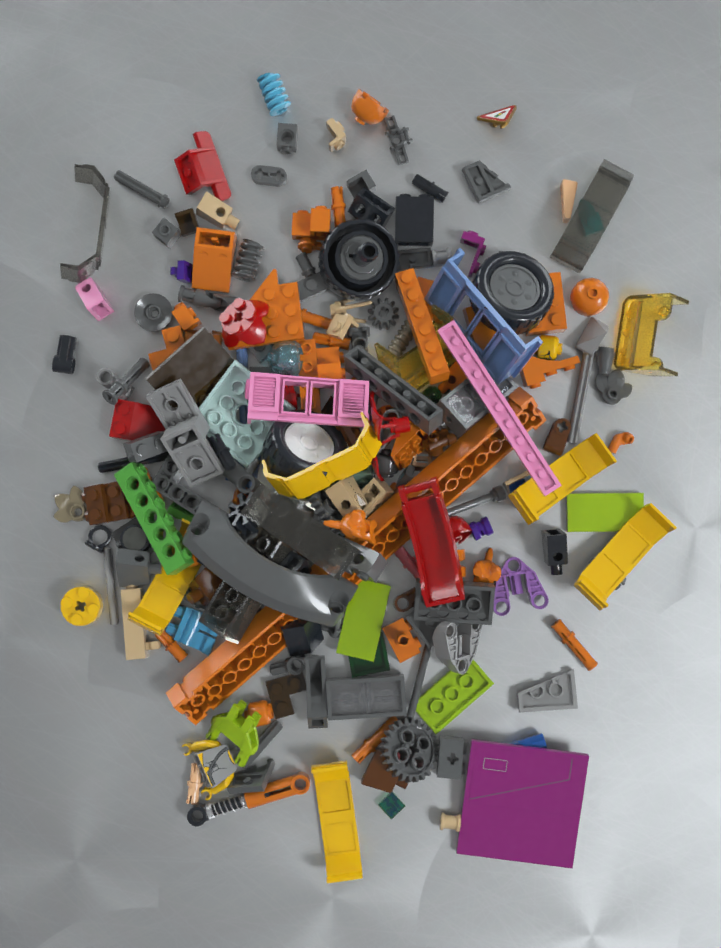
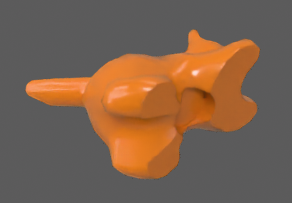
(355, 526)
(486, 570)

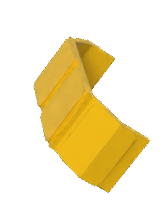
(338, 467)
(571, 471)
(622, 554)
(163, 596)
(337, 821)

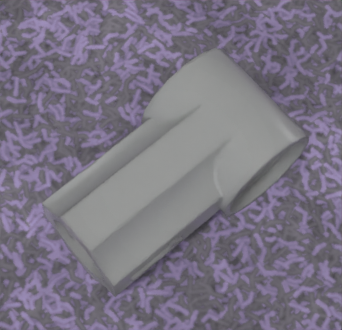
(101, 372)

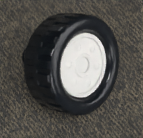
(300, 445)

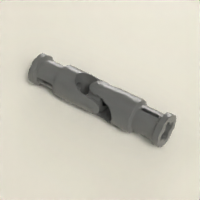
(204, 298)

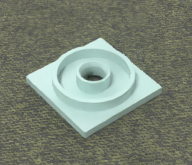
(220, 413)

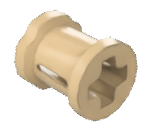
(450, 822)

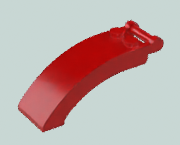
(433, 543)

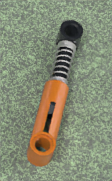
(250, 799)

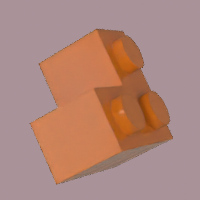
(313, 224)
(173, 340)
(329, 363)

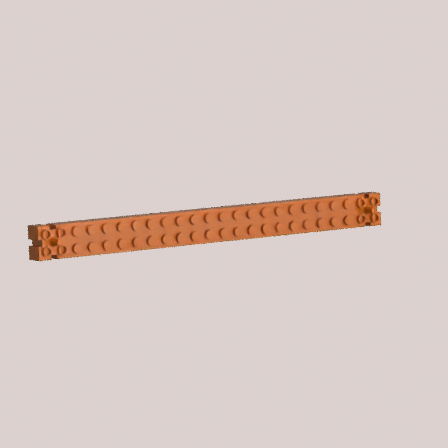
(456, 471)

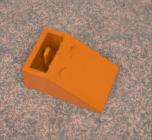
(213, 259)
(408, 446)

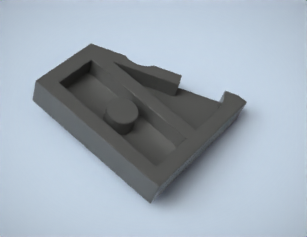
(483, 181)
(251, 779)

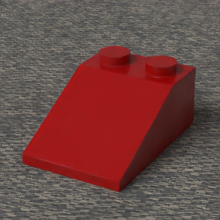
(134, 421)

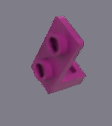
(472, 239)

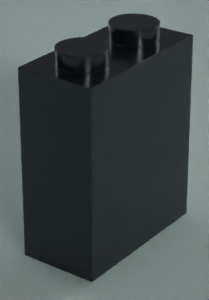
(414, 220)

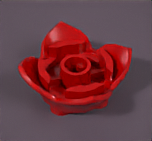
(244, 322)

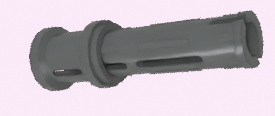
(120, 386)

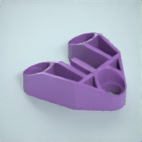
(531, 581)

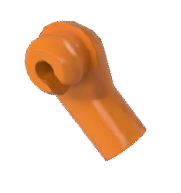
(620, 439)

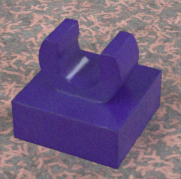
(183, 271)

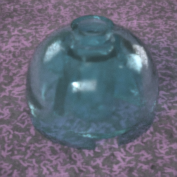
(285, 358)

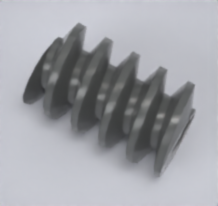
(247, 260)

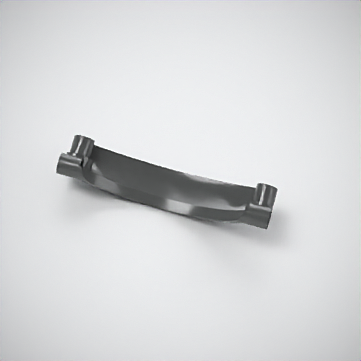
(295, 593)

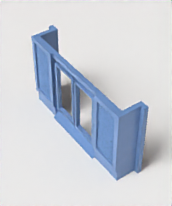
(506, 351)

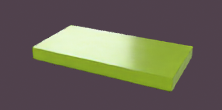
(601, 511)
(364, 621)
(451, 696)

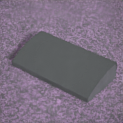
(475, 609)

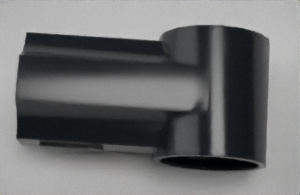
(64, 360)

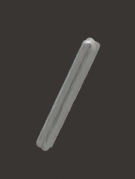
(580, 397)

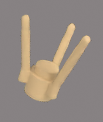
(340, 308)

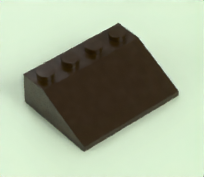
(198, 364)

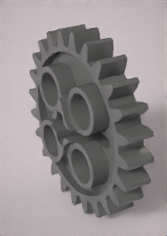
(325, 508)
(409, 750)

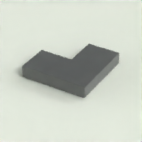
(415, 259)

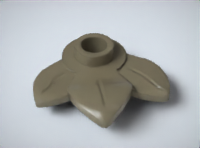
(68, 505)

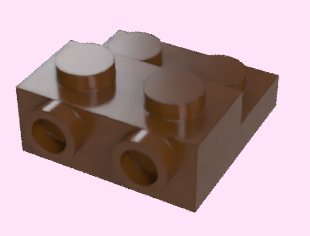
(105, 503)

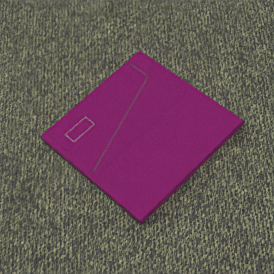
(522, 803)

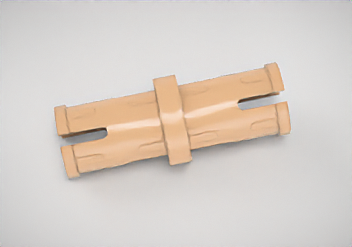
(194, 785)

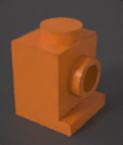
(185, 317)

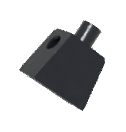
(553, 542)

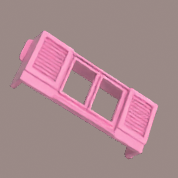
(266, 400)

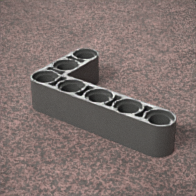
(174, 486)

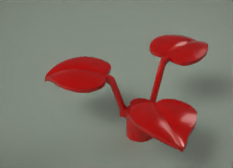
(396, 426)

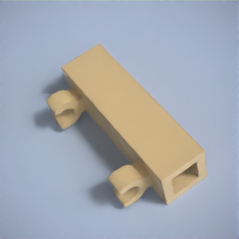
(135, 636)

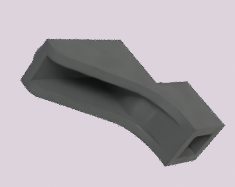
(316, 691)

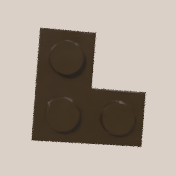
(280, 691)

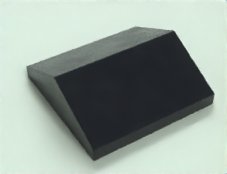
(302, 636)

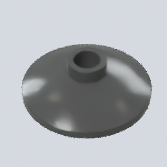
(146, 306)

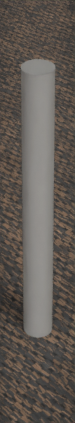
(110, 586)

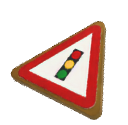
(499, 117)

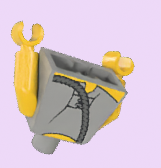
(215, 764)

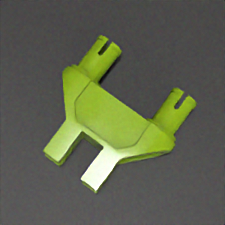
(238, 729)

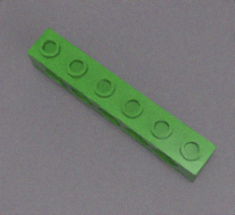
(127, 480)

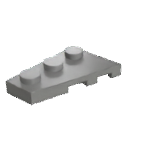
(552, 694)

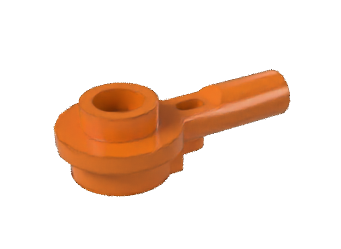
(308, 245)

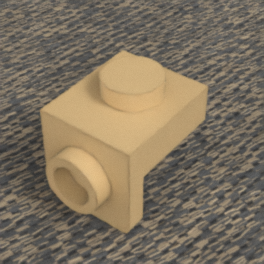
(336, 130)
(340, 325)

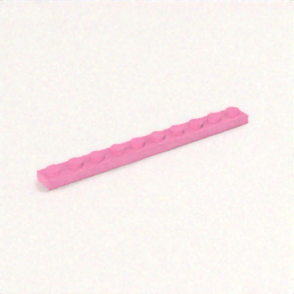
(499, 408)

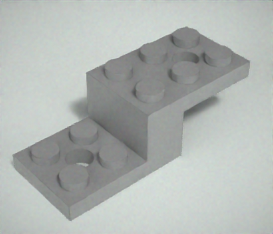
(185, 433)

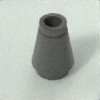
(605, 358)

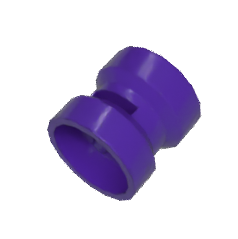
(481, 528)

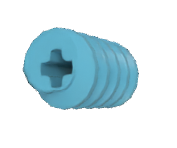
(273, 94)

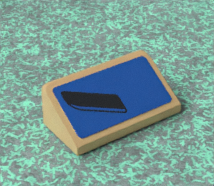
(513, 483)

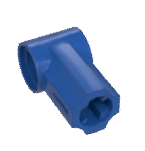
(533, 741)

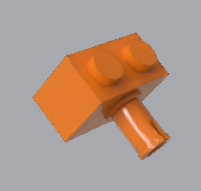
(401, 639)

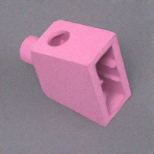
(94, 299)

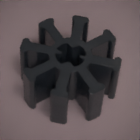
(239, 521)

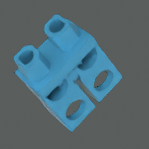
(189, 630)

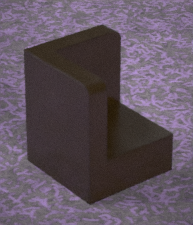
(187, 221)

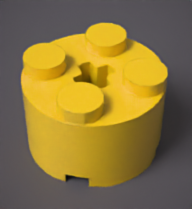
(71, 603)

